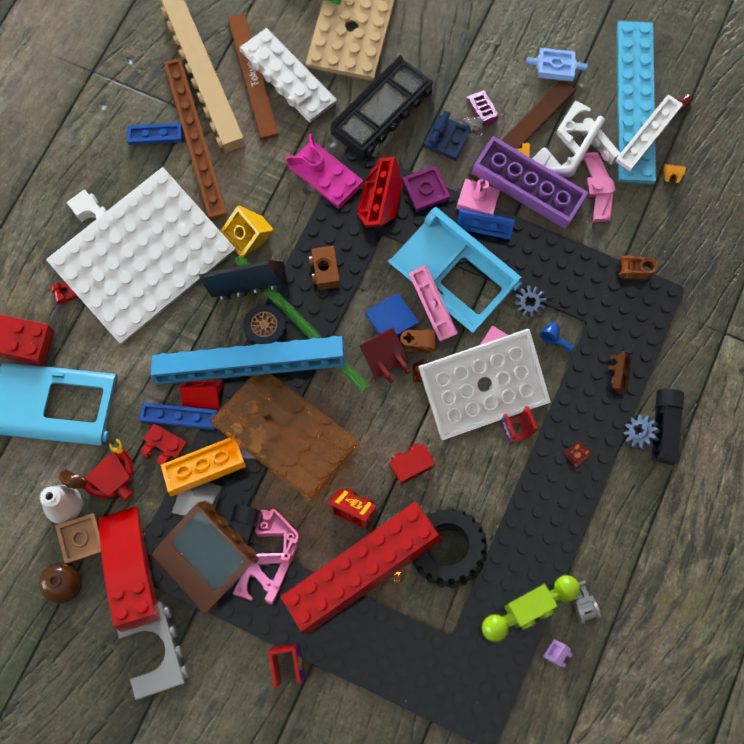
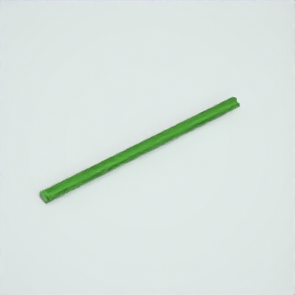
(305, 328)

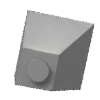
(187, 499)

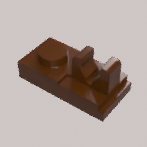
(622, 369)

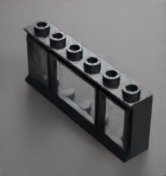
(381, 107)

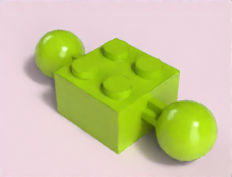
(530, 606)

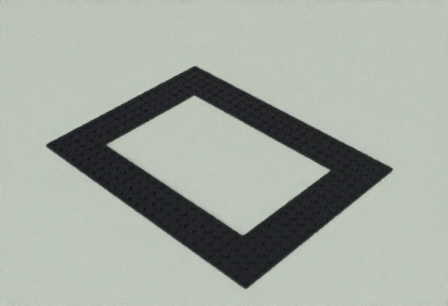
(464, 676)

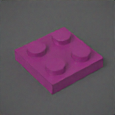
(426, 188)

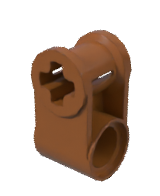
(633, 267)
(421, 341)

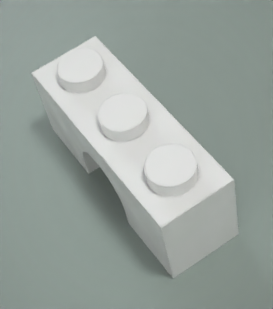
(85, 206)

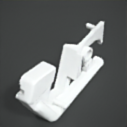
(567, 126)

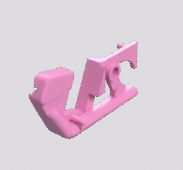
(270, 525)

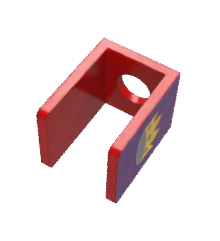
(526, 421)
(274, 663)

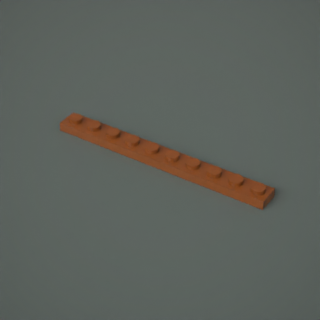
(195, 139)

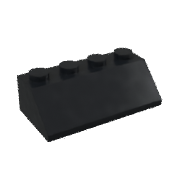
(245, 279)

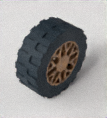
(264, 325)

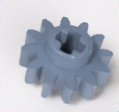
(642, 424)

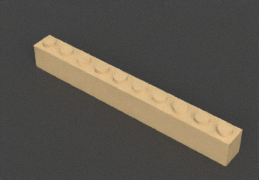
(203, 75)

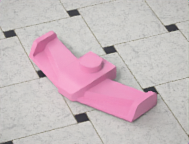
(600, 187)

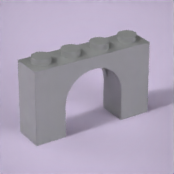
(170, 672)

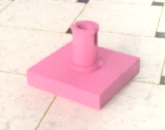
(478, 197)

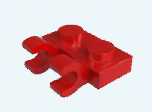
(165, 442)

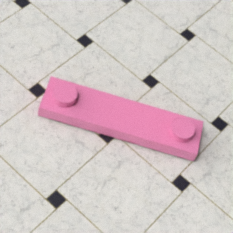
(433, 303)

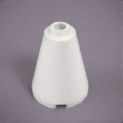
(61, 503)

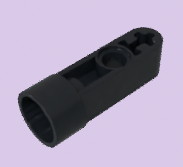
(668, 416)
(244, 522)

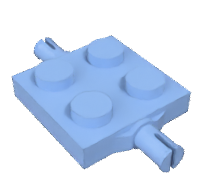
(556, 64)

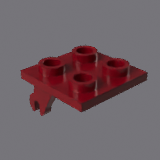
(384, 354)

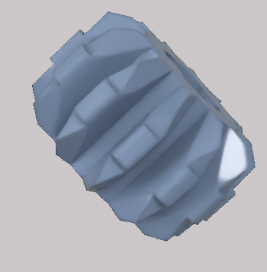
(529, 307)

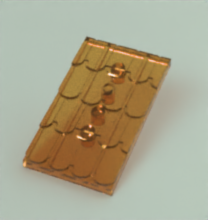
(285, 433)

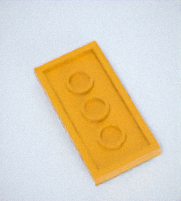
(202, 466)

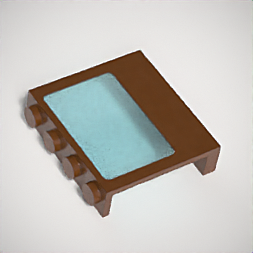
(204, 555)

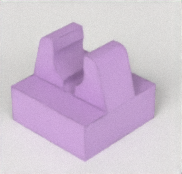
(557, 653)

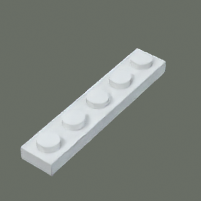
(648, 133)

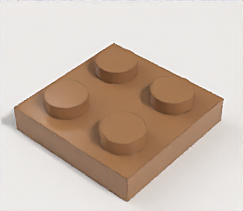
(79, 538)

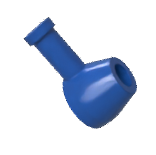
(551, 333)

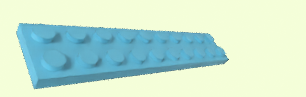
(635, 94)

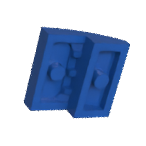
(392, 313)

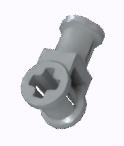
(584, 604)

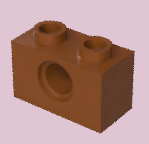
(324, 257)

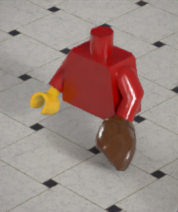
(107, 478)

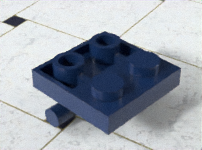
(447, 136)

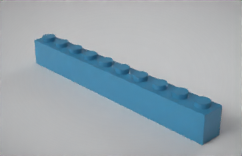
(248, 360)

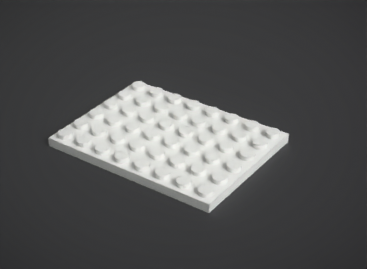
(141, 255)

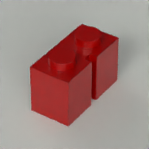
(413, 462)

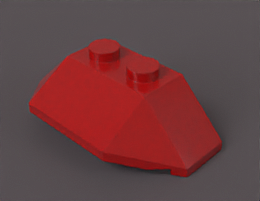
(381, 193)

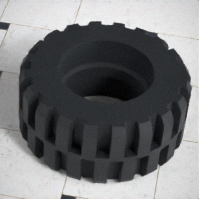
(474, 559)

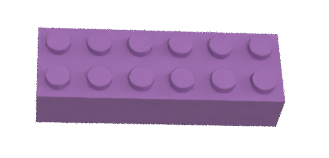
(529, 182)

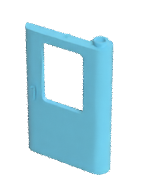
(440, 246)
(25, 397)

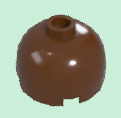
(60, 582)

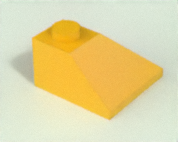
(246, 230)

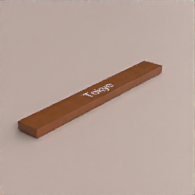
(253, 80)

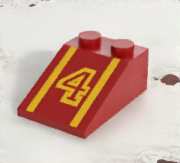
(352, 508)

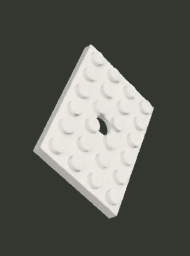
(514, 376)

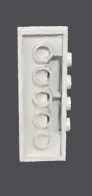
(288, 75)

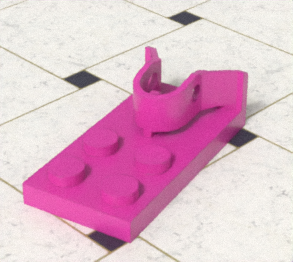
(325, 173)

